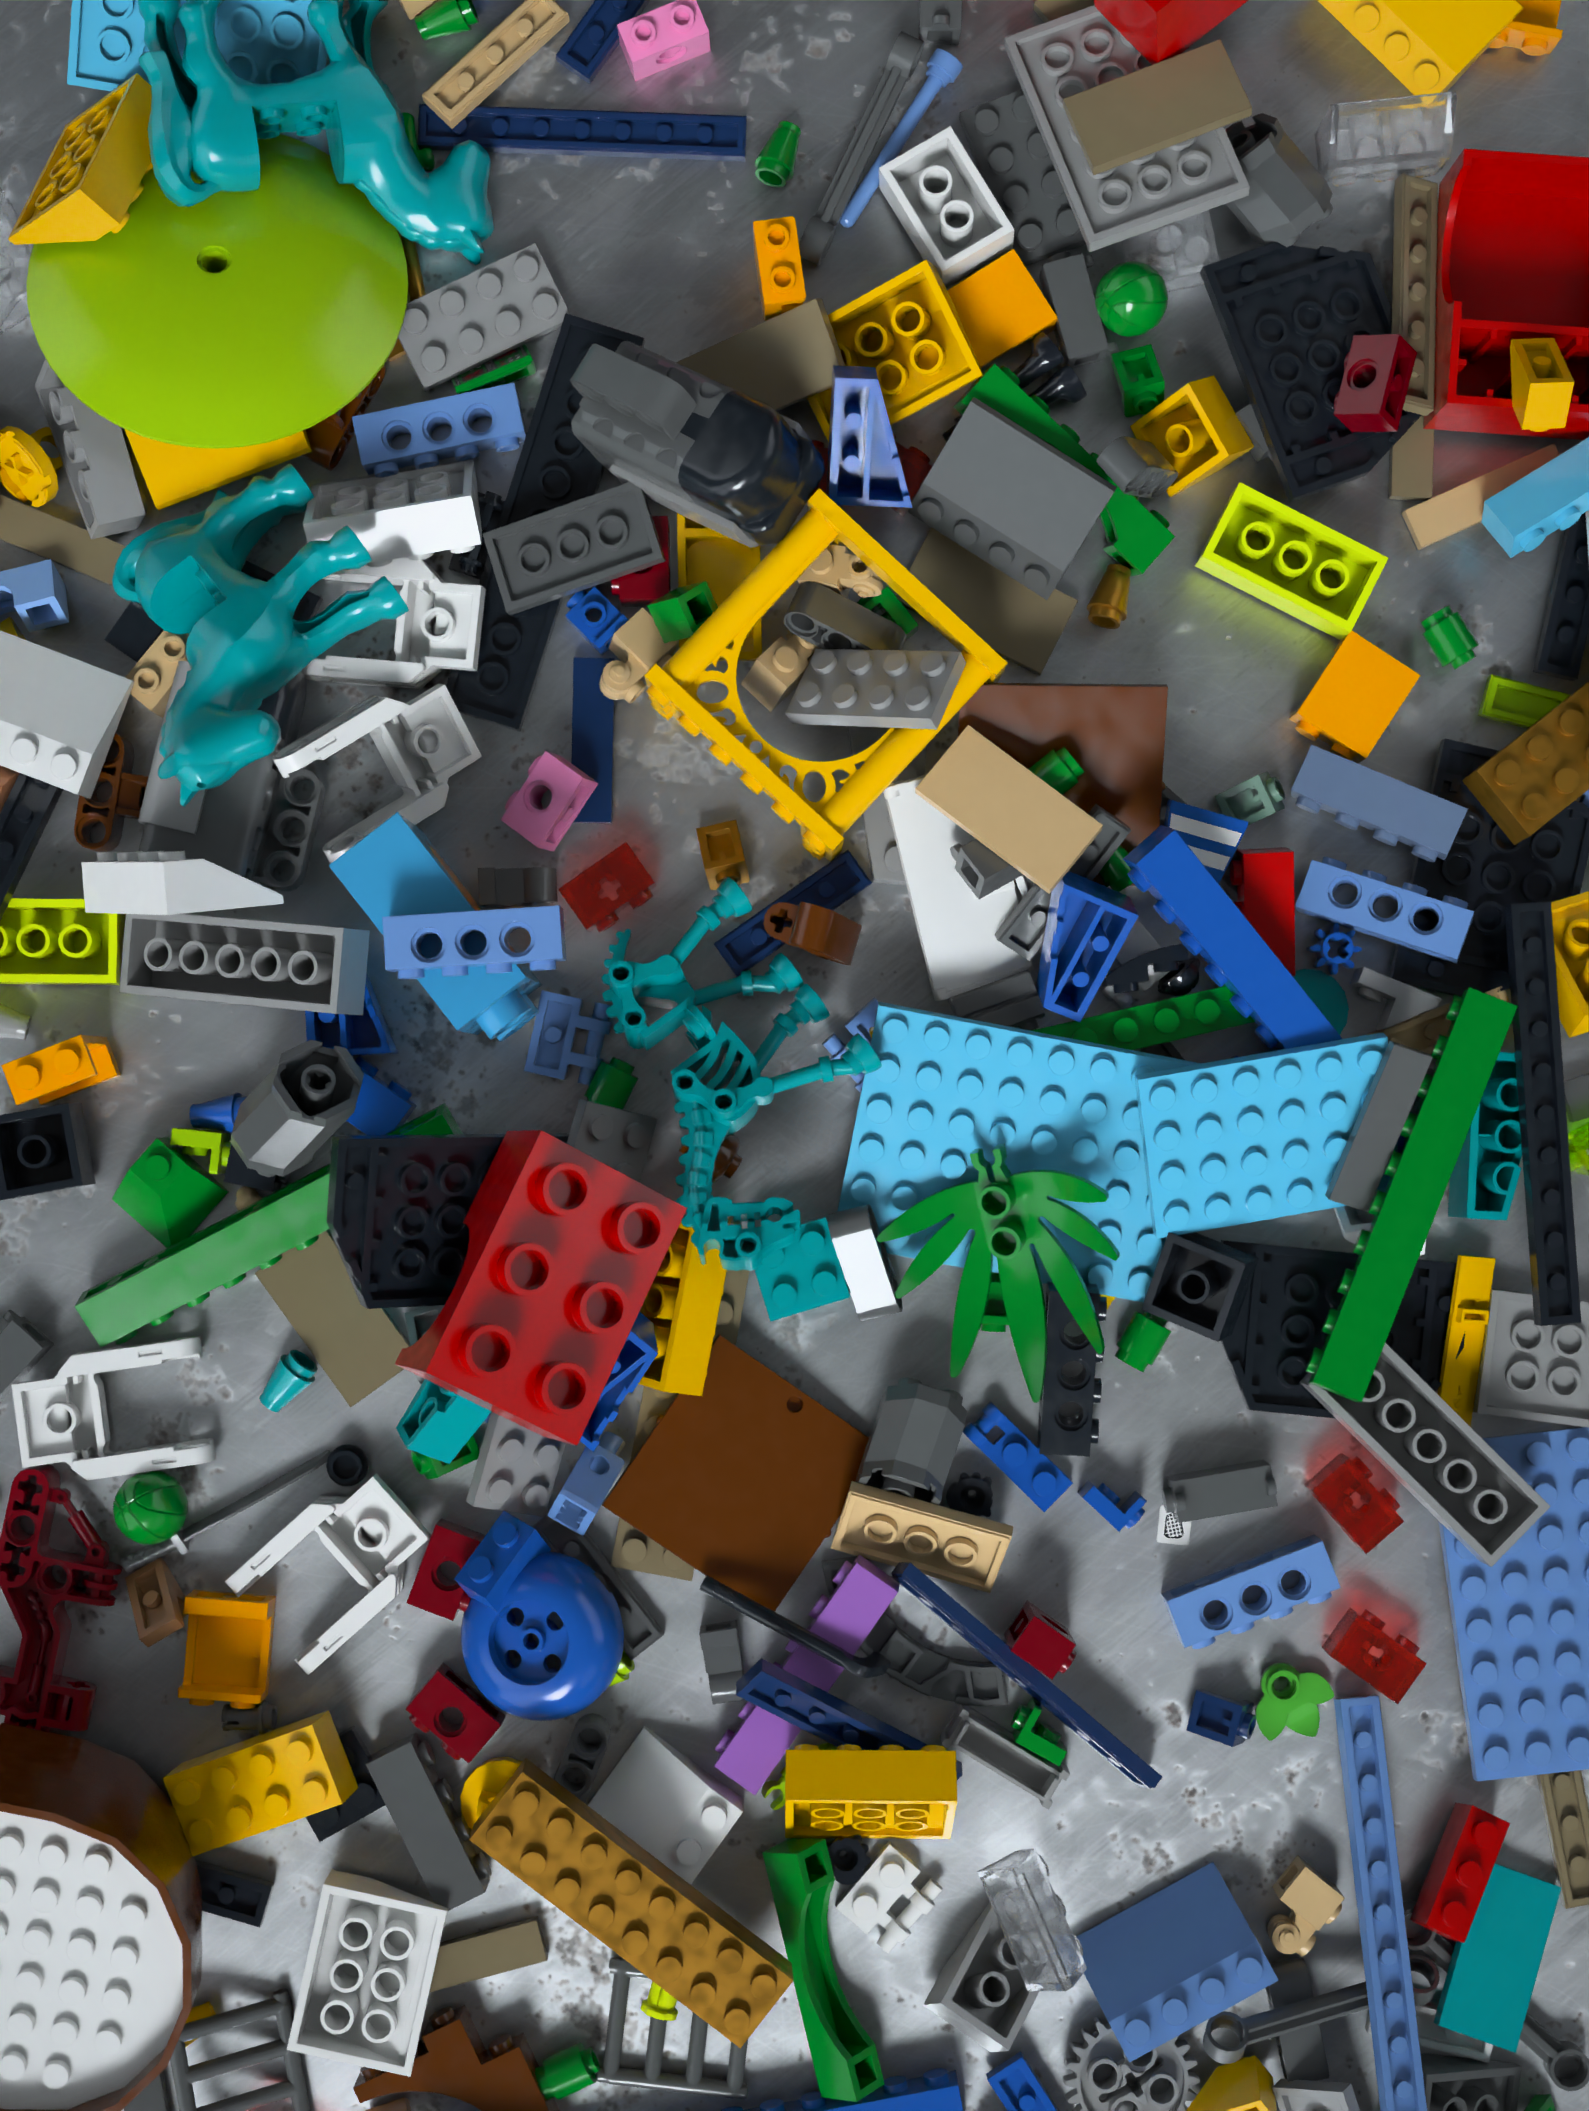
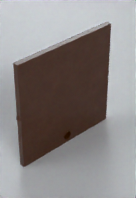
(1106, 728)
(741, 1477)

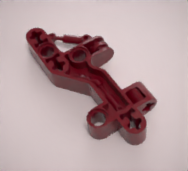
(38, 1604)

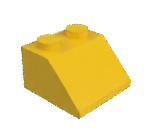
(1194, 432)

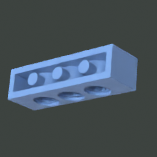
(377, 430)
(406, 932)
(1442, 942)
(1188, 1601)

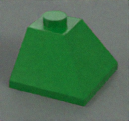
(168, 1192)

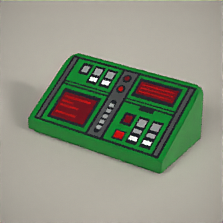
(499, 371)

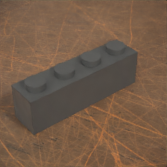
(429, 1822)

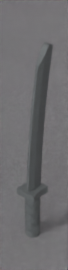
(183, 1537)

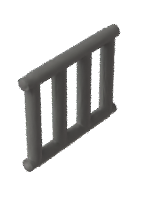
(186, 2075)
(652, 2076)

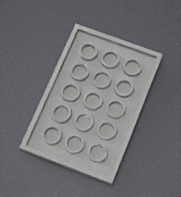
(1139, 195)

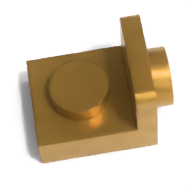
(722, 853)

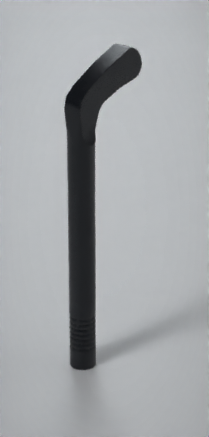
(866, 1667)

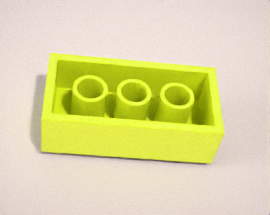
(1291, 561)
(59, 943)

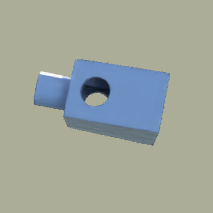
(588, 1484)

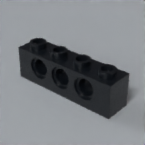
(1056, 1432)

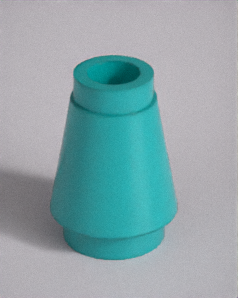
(289, 1379)

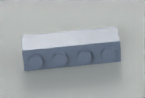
(1377, 803)

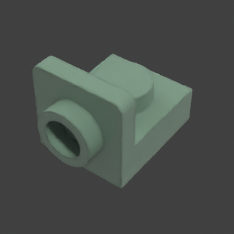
(1252, 798)

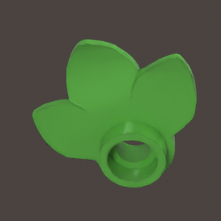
(1293, 1705)

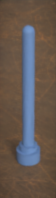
(942, 69)

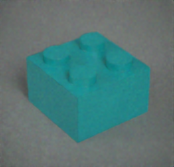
(802, 1273)

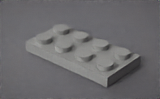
(481, 317)
(876, 688)

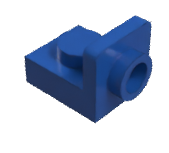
(1105, 1503)

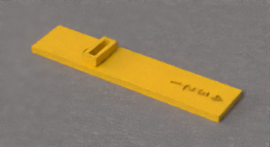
(1470, 1316)

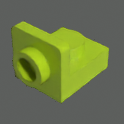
(199, 1141)

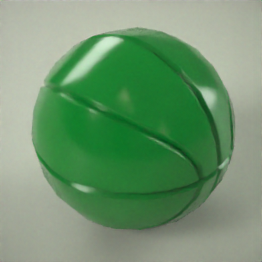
(1131, 298)
(150, 1507)

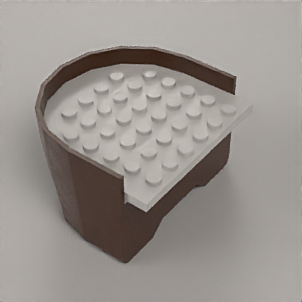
(90, 1925)

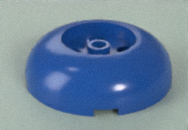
(586, 1644)

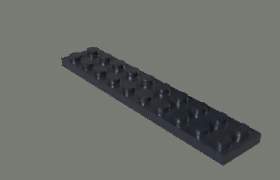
(549, 474)

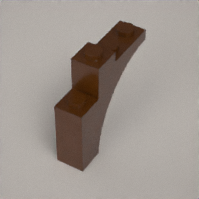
(460, 2067)

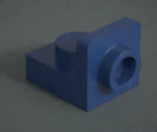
(1221, 1718)

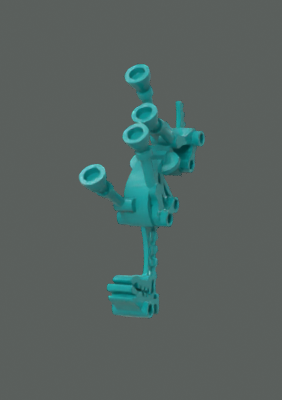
(704, 1089)

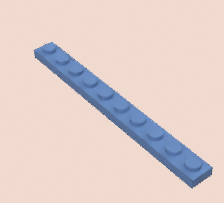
(1380, 1904)

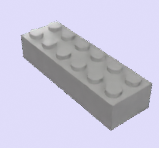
(245, 962)
(1438, 1458)

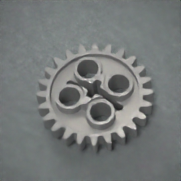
(1104, 2048)

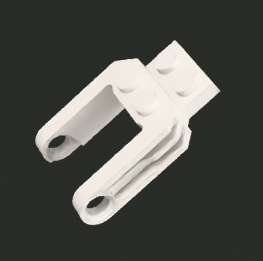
(434, 634)
(418, 741)
(69, 1418)
(371, 1540)

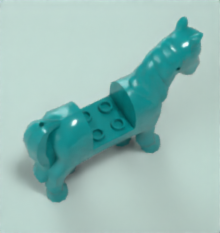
(211, 123)
(240, 626)

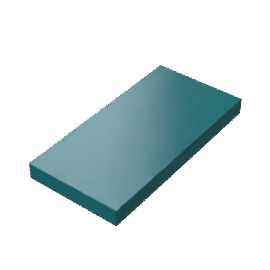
(1500, 1960)

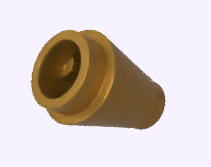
(1110, 598)

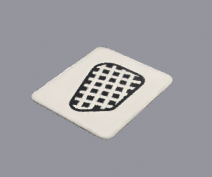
(1172, 1531)

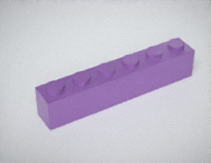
(842, 1619)

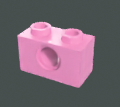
(664, 38)
(569, 793)

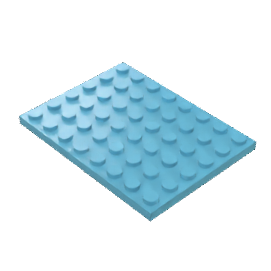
(984, 1084)

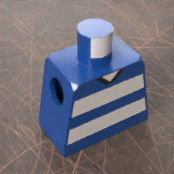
(1207, 833)

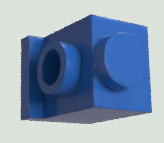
(596, 633)

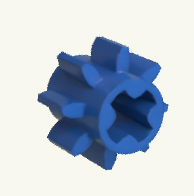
(1345, 950)

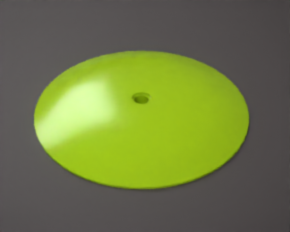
(234, 356)

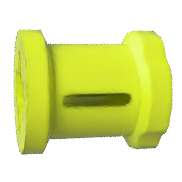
(659, 2004)

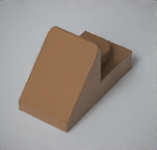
(155, 1602)

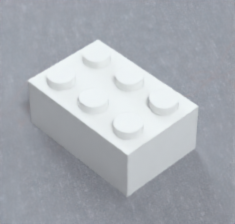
(946, 206)

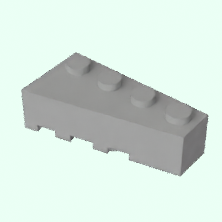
(93, 459)
(878, 830)

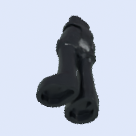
(1043, 358)

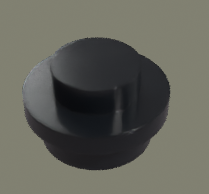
(347, 1465)

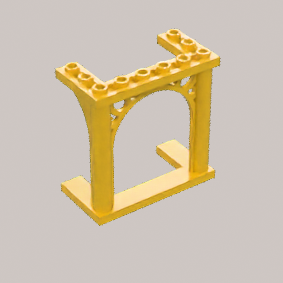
(676, 683)

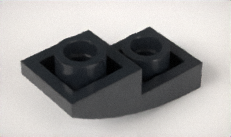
(1135, 971)

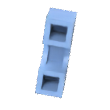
(36, 595)

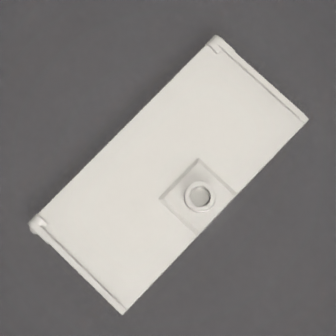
(950, 920)

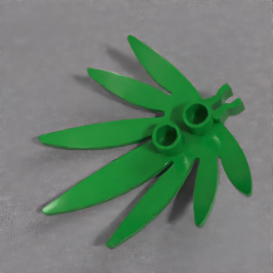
(1006, 1221)

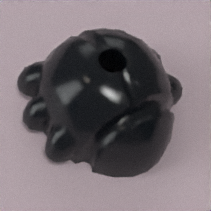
(1181, 981)
(976, 1504)
(848, 1868)

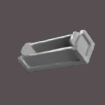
(998, 1751)

